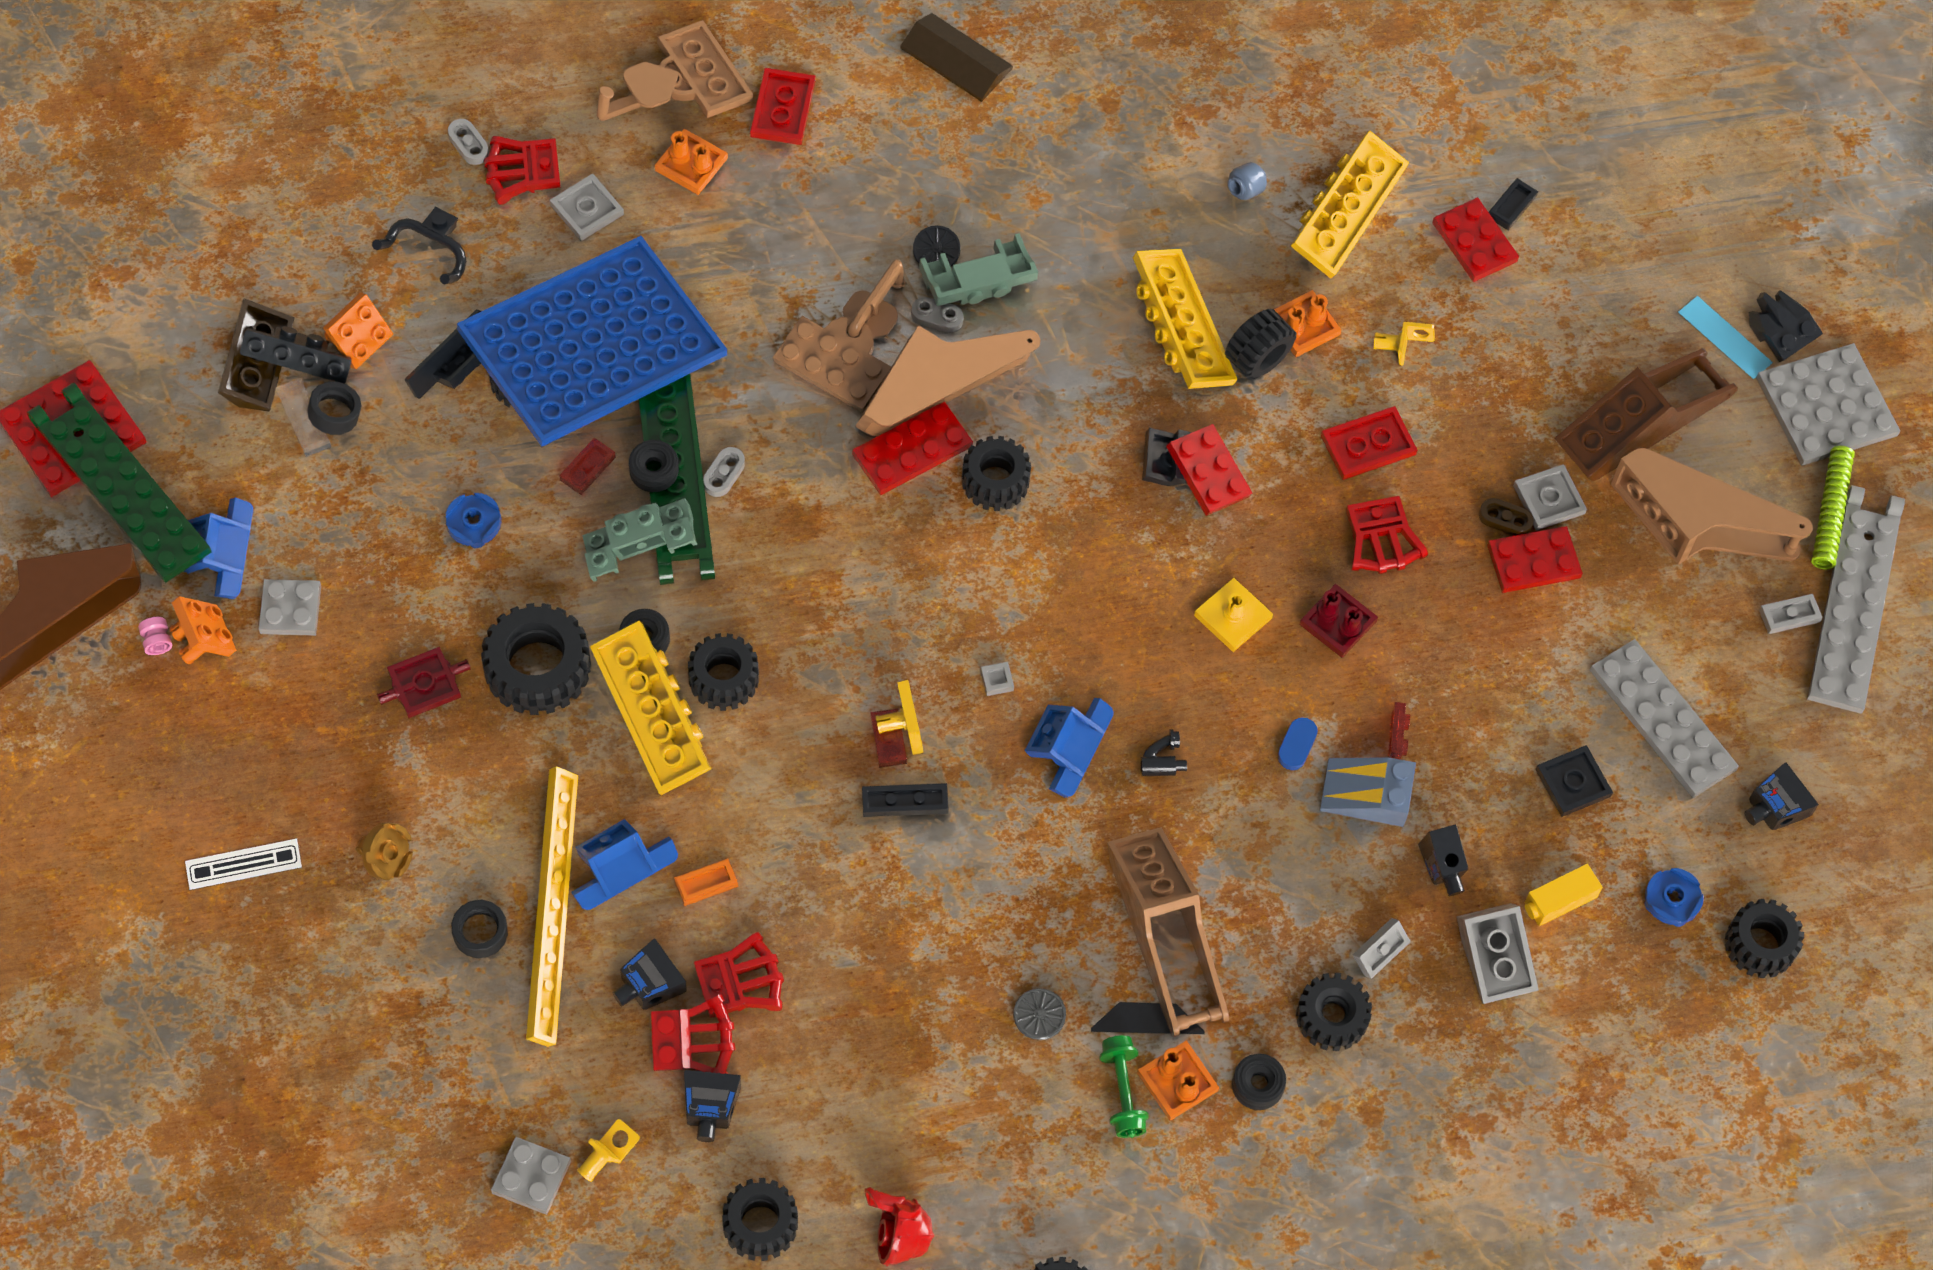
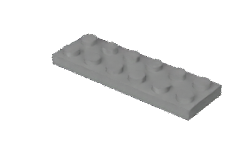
(1664, 718)

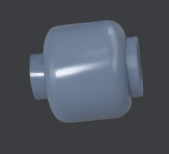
(1247, 181)

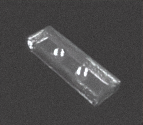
(295, 403)

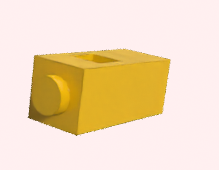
(1562, 895)

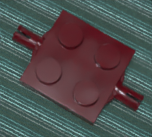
(424, 682)

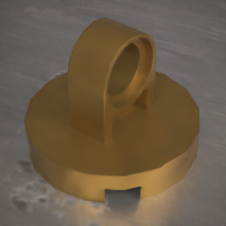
(386, 851)

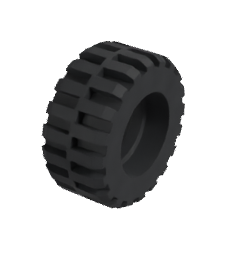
(529, 627)

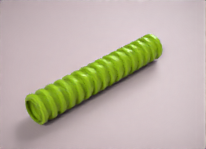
(1833, 507)

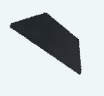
(1140, 1018)

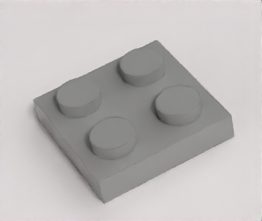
(586, 207)
(1550, 497)
(290, 607)
(531, 1175)

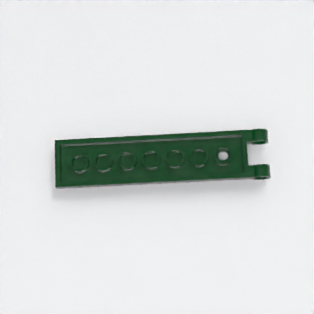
(671, 418)
(122, 486)

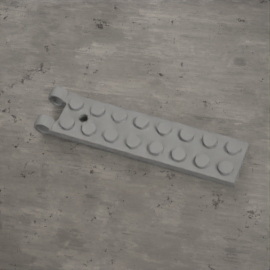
(1855, 604)

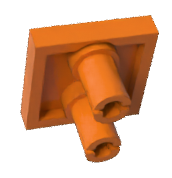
(690, 161)
(1310, 321)
(358, 330)
(202, 627)
(1178, 1080)

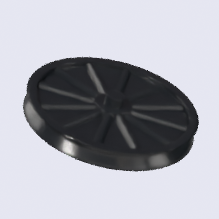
(935, 241)

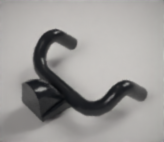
(435, 227)

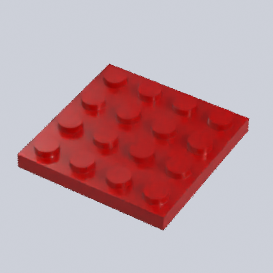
(33, 446)

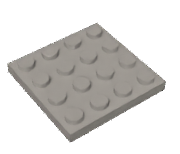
(1827, 403)

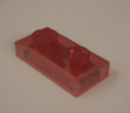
(587, 466)
(1399, 722)
(889, 744)

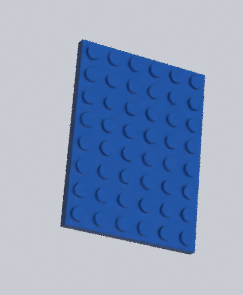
(591, 340)

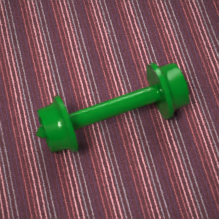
(1128, 1122)

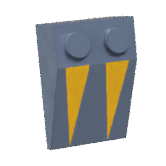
(1369, 788)

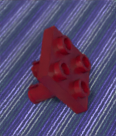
(1338, 620)

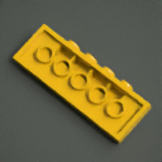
(1348, 203)
(1182, 319)
(652, 707)

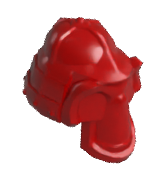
(903, 1227)

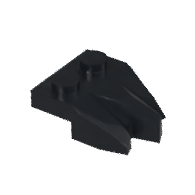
(1783, 324)
(1158, 463)

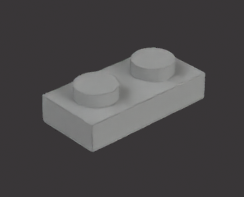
(1790, 613)
(1381, 948)

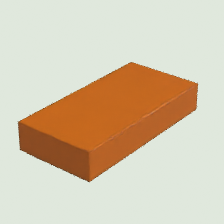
(706, 882)

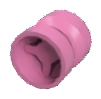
(155, 636)

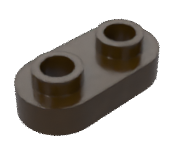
(1505, 517)

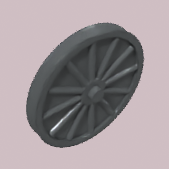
(1039, 1014)

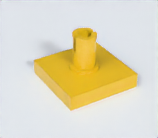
(1233, 614)
(905, 719)

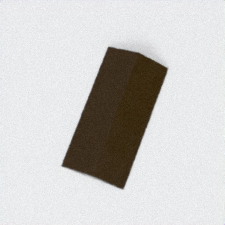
(955, 56)
(247, 380)

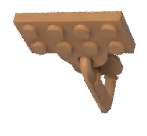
(693, 70)
(841, 361)

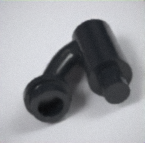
(1162, 765)

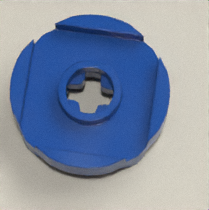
(473, 534)
(1662, 907)

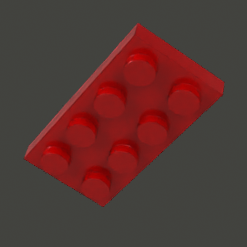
(912, 448)

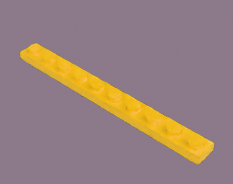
(552, 907)

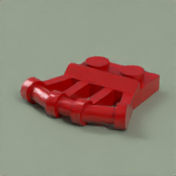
(539, 169)
(1379, 519)
(719, 976)
(673, 1038)

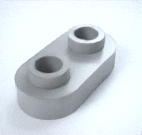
(470, 143)
(936, 316)
(722, 473)

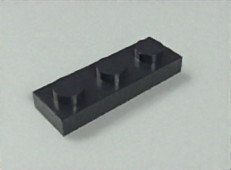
(905, 800)

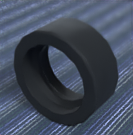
(330, 424)
(469, 910)

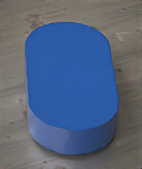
(1297, 743)

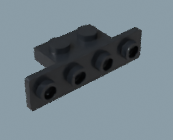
(296, 352)
(446, 364)

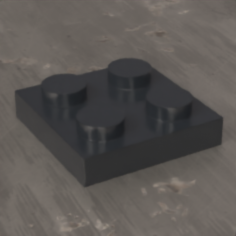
(1574, 781)

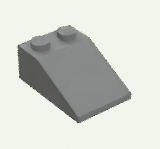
(1498, 952)

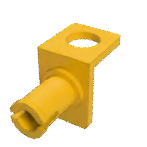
(1399, 342)
(606, 1151)

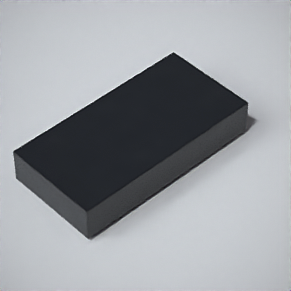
(1513, 203)

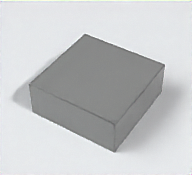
(997, 678)

